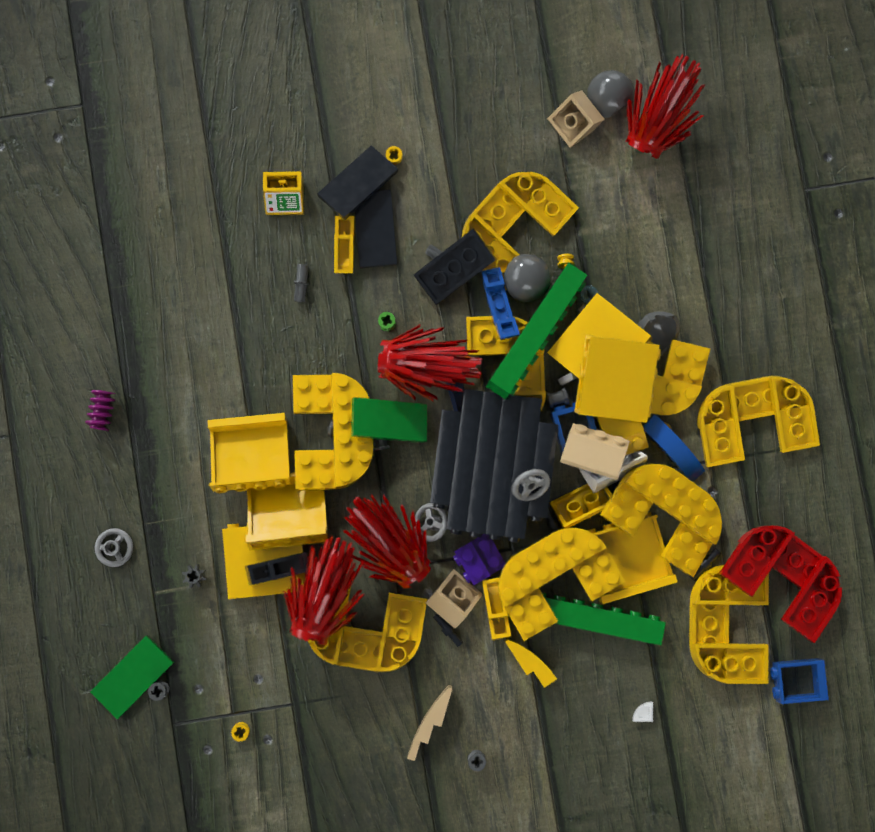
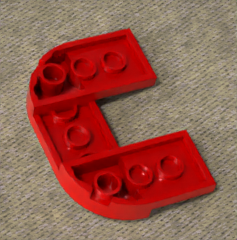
(814, 574)

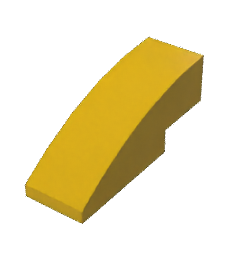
(344, 244)
(496, 612)
(531, 662)

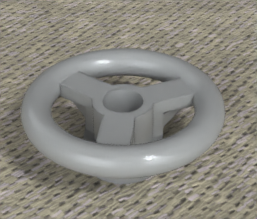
(529, 483)
(439, 523)
(107, 547)

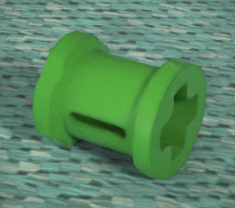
(384, 316)

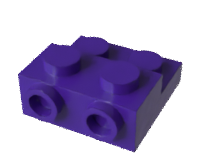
(479, 559)

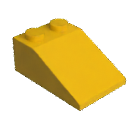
(628, 430)

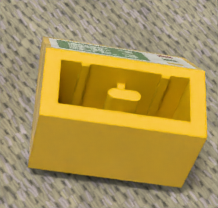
(283, 193)

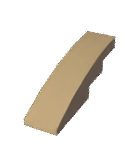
(433, 717)

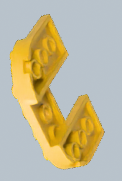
(507, 203)
(484, 337)
(680, 378)
(753, 399)
(351, 454)
(679, 497)
(547, 560)
(710, 631)
(375, 649)

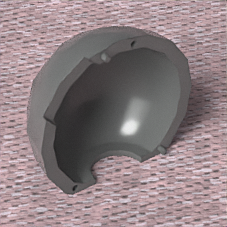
(610, 92)
(527, 278)
(662, 327)

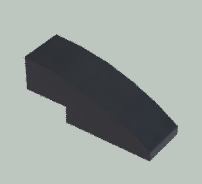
(276, 568)

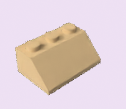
(595, 451)

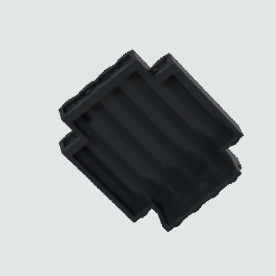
(482, 457)

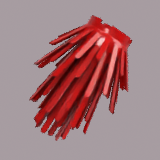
(654, 128)
(425, 362)
(397, 549)
(323, 593)

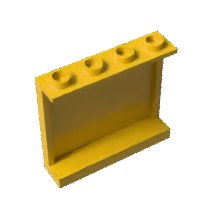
(596, 319)
(617, 379)
(249, 453)
(285, 517)
(238, 556)
(636, 558)

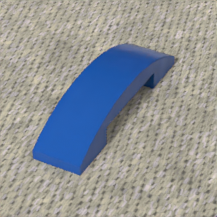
(499, 304)
(674, 448)

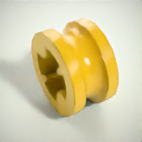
(394, 149)
(564, 259)
(237, 737)

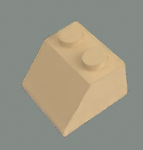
(575, 118)
(454, 599)

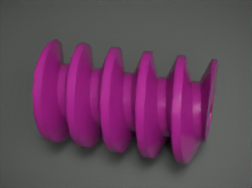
(100, 412)

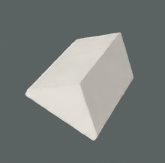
(599, 482)

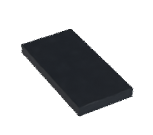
(357, 182)
(376, 231)
(454, 266)

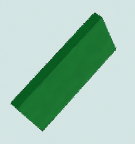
(389, 420)
(132, 677)

